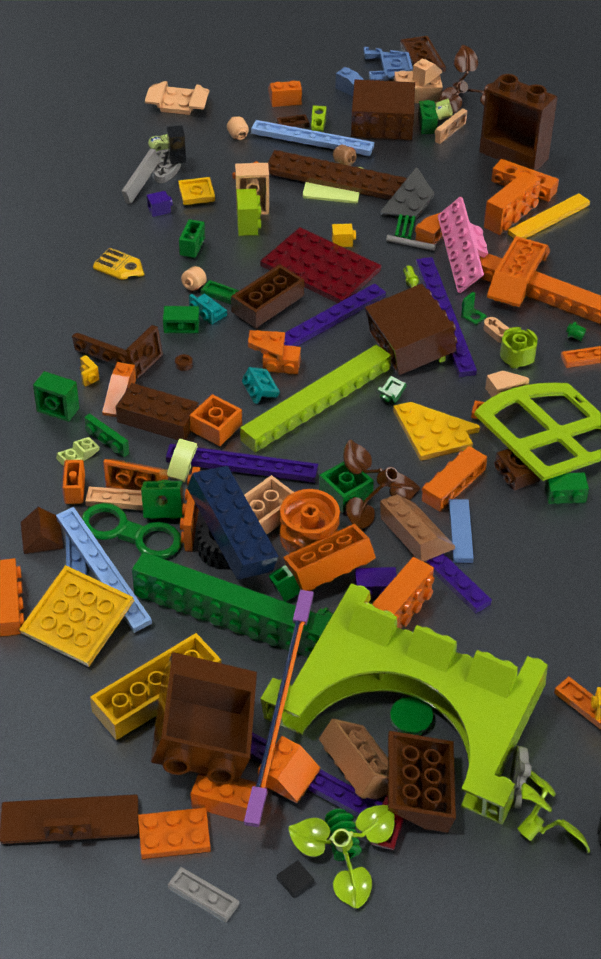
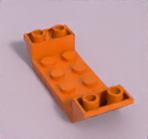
(516, 270)

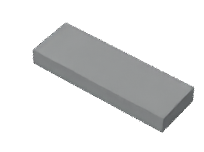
(203, 894)

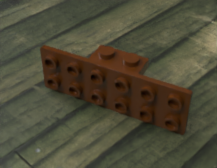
(69, 819)

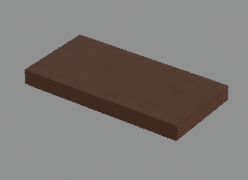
(422, 48)

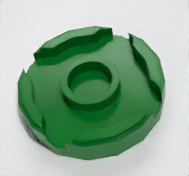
(411, 716)

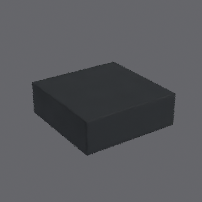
(295, 878)

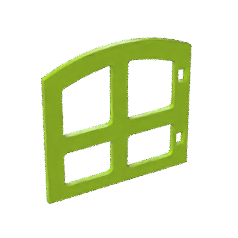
(554, 431)

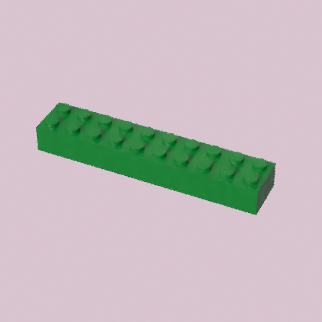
(223, 603)

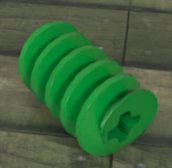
(340, 819)

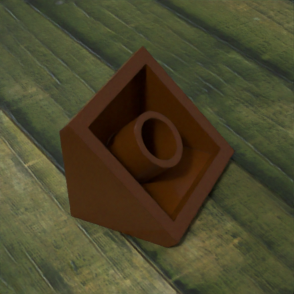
(41, 532)

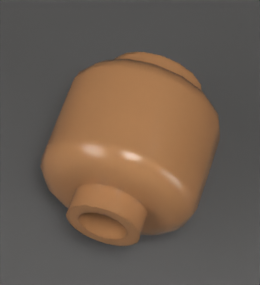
(344, 155)

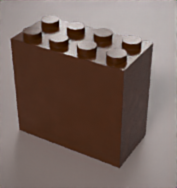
(383, 109)
(411, 328)

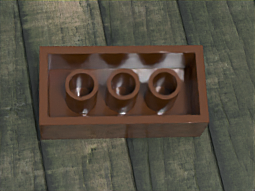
(267, 296)
(156, 412)

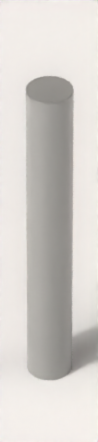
(412, 243)

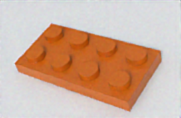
(189, 522)

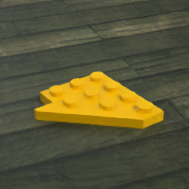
(432, 431)

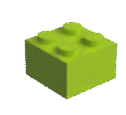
(248, 212)

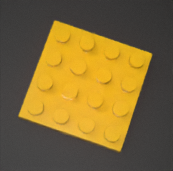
(76, 615)

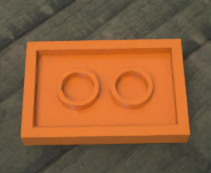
(174, 833)

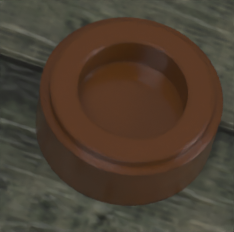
(183, 362)

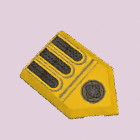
(118, 265)

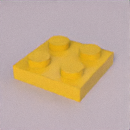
(196, 191)

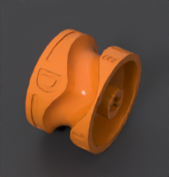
(307, 518)

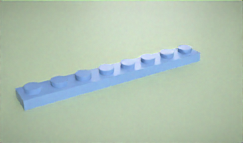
(310, 137)
(101, 564)

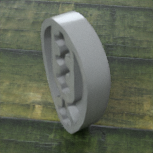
(165, 173)

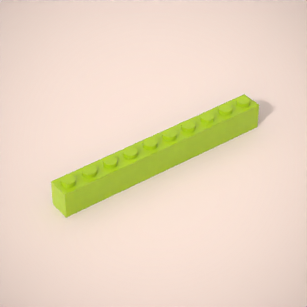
(315, 398)

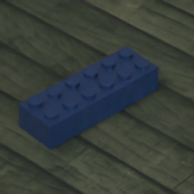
(232, 522)

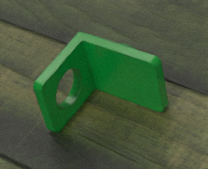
(468, 310)

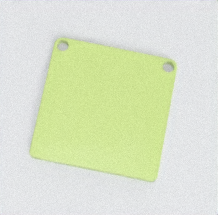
(327, 193)

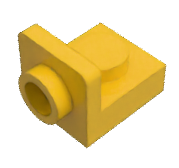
(89, 371)

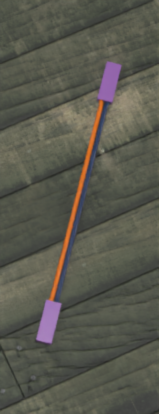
(259, 792)

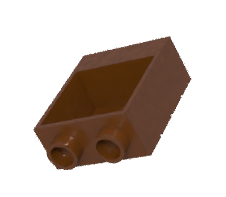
(517, 122)
(204, 718)

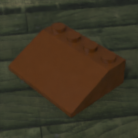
(421, 780)

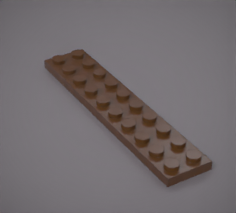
(334, 175)

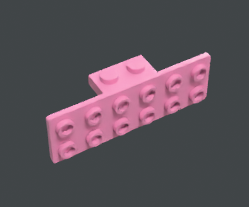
(463, 244)

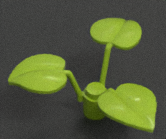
(533, 823)
(312, 834)

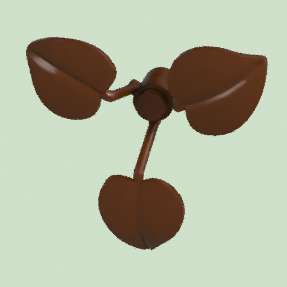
(464, 61)
(358, 460)

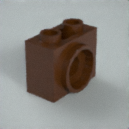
(514, 470)

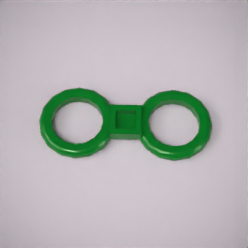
(131, 531)

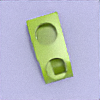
(318, 120)

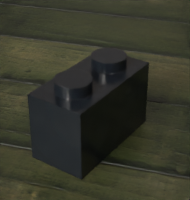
(176, 144)

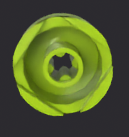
(518, 347)

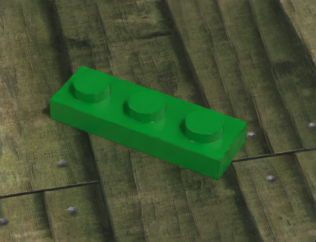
(106, 435)

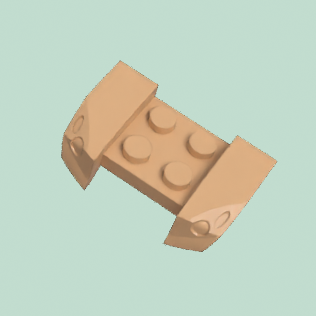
(176, 99)

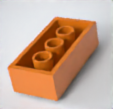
(512, 203)
(330, 557)
(407, 591)

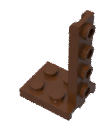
(141, 352)

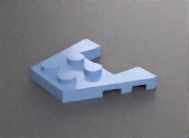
(391, 63)

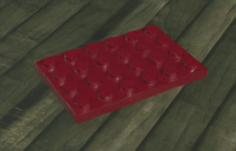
(323, 265)

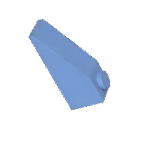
(345, 80)

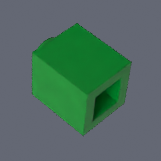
(284, 583)

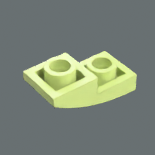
(81, 450)
(181, 460)

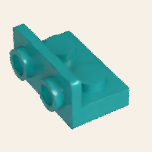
(208, 308)
(259, 384)

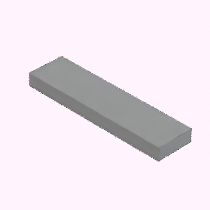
(140, 176)

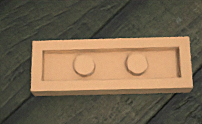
(450, 126)
(120, 497)

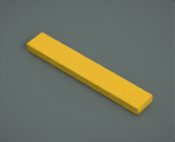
(549, 217)

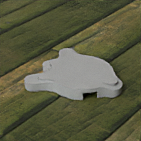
(519, 772)

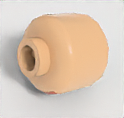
(237, 128)
(193, 278)

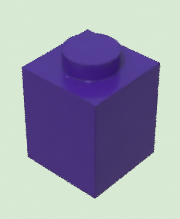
(159, 203)

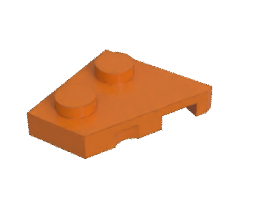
(267, 342)

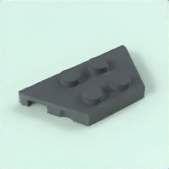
(410, 197)

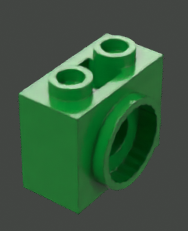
(157, 508)

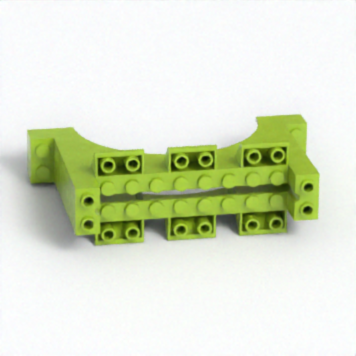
(478, 695)

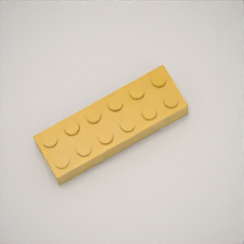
(136, 695)

